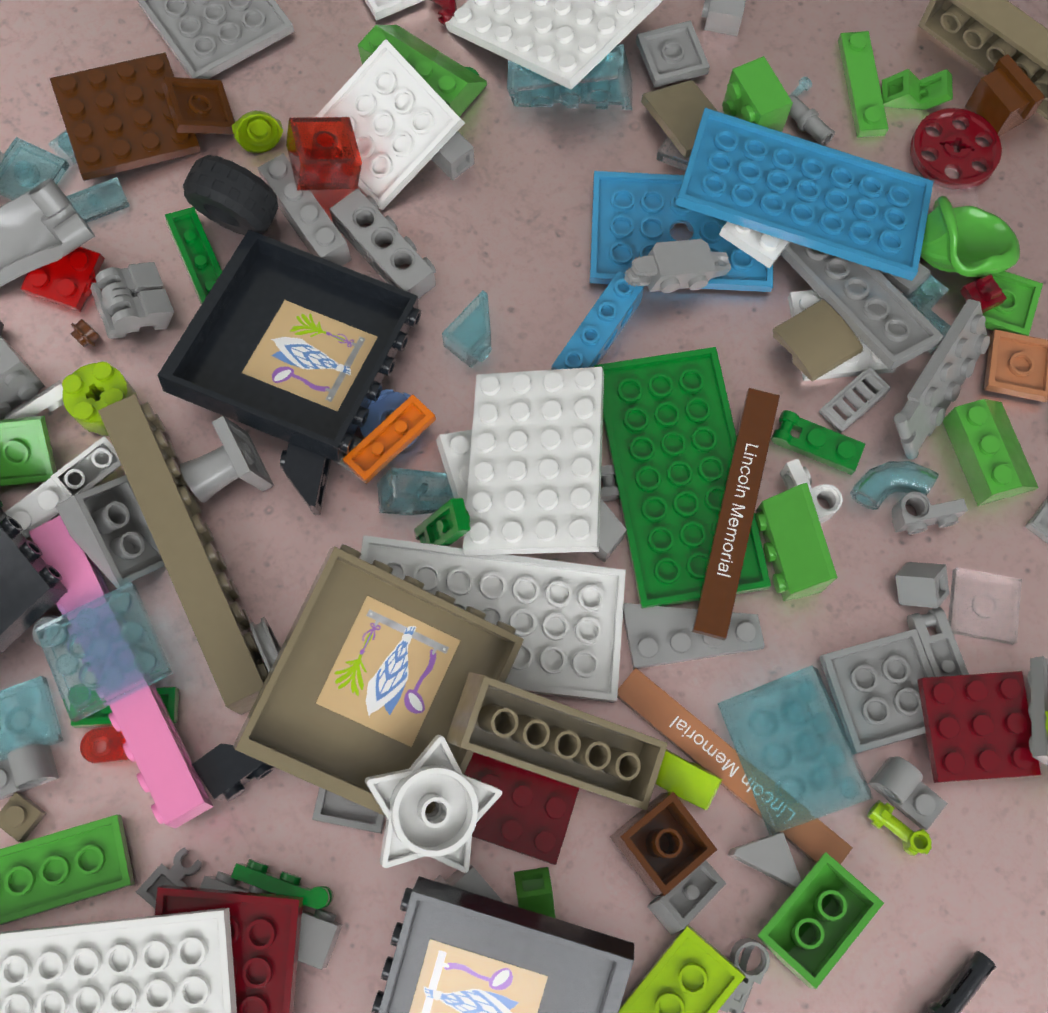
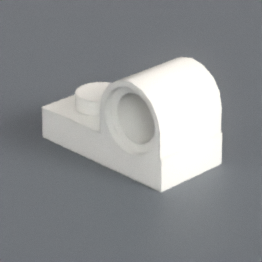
(794, 475)

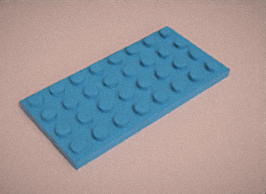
(807, 194)

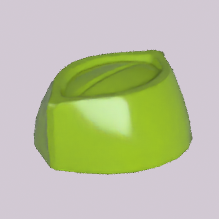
(257, 131)

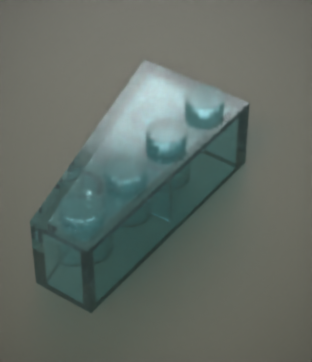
(604, 85)

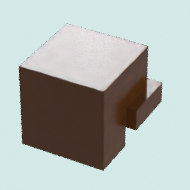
(1005, 96)

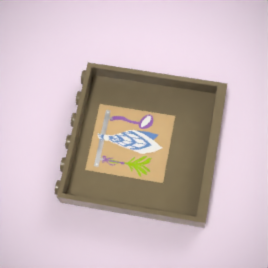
(369, 677)

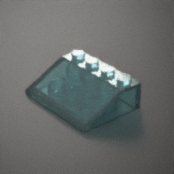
(794, 750)

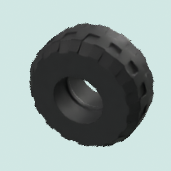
(230, 195)

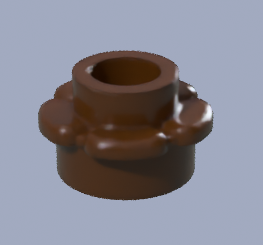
(84, 333)

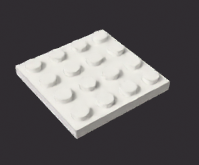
(394, 121)

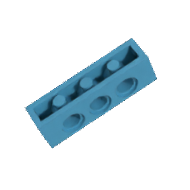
(601, 325)

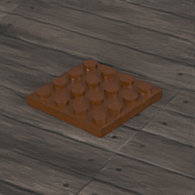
(120, 116)

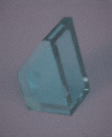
(470, 332)

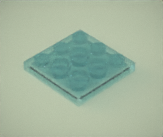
(103, 651)

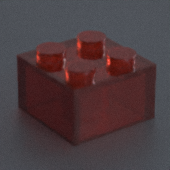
(323, 153)

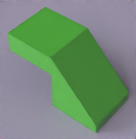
(909, 92)
(535, 891)

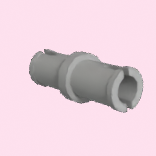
(810, 122)

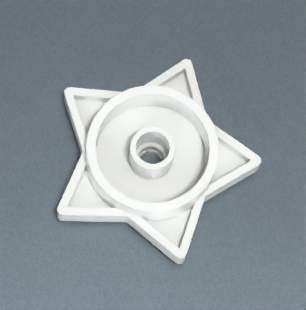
(445, 831)

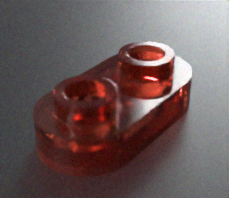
(114, 750)

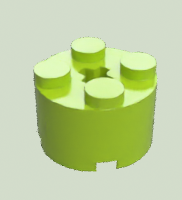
(91, 390)

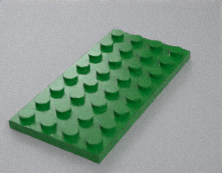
(671, 463)

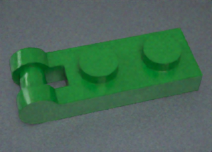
(818, 442)
(445, 524)
(287, 884)

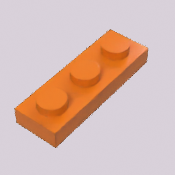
(389, 439)

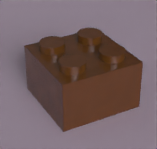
(663, 843)

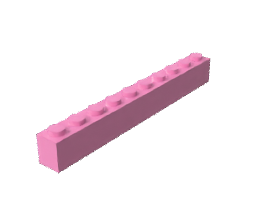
(140, 716)

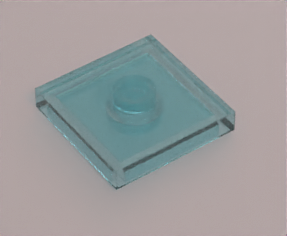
(27, 167)

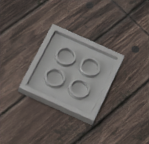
(879, 689)

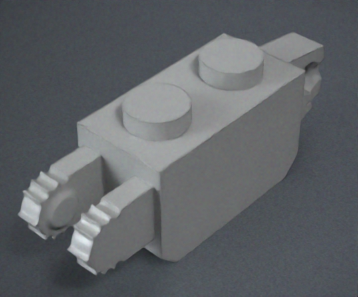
(677, 266)

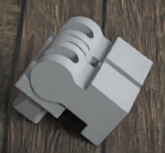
(131, 299)

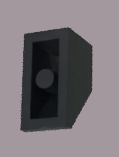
(307, 474)

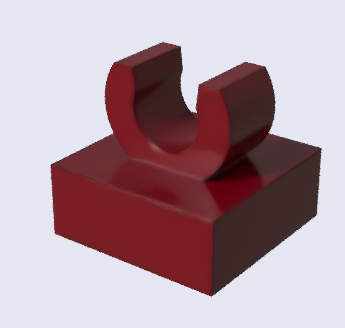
(984, 290)

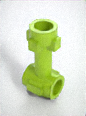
(912, 841)

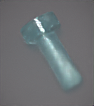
(804, 84)

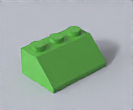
(988, 451)
(795, 543)
(819, 921)

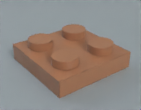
(1017, 366)

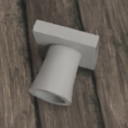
(225, 464)

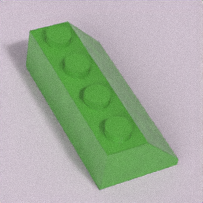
(447, 77)

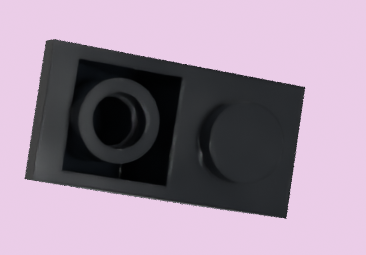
(227, 770)

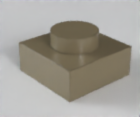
(20, 817)

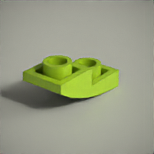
(688, 780)

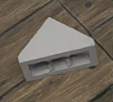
(771, 857)

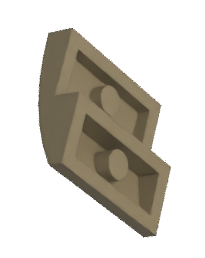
(817, 340)

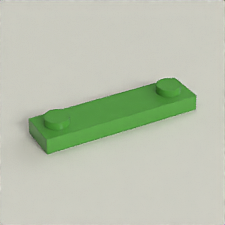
(862, 84)

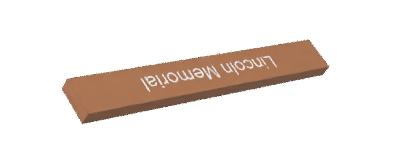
(719, 758)

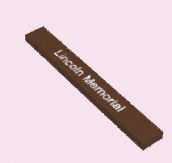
(736, 515)

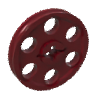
(966, 146)

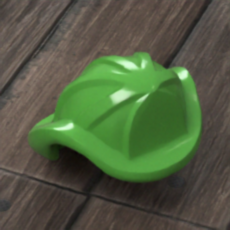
(968, 240)

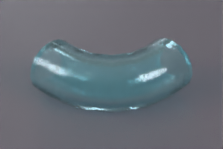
(892, 478)

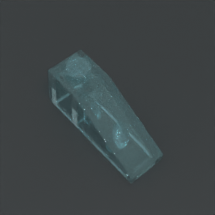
(412, 491)

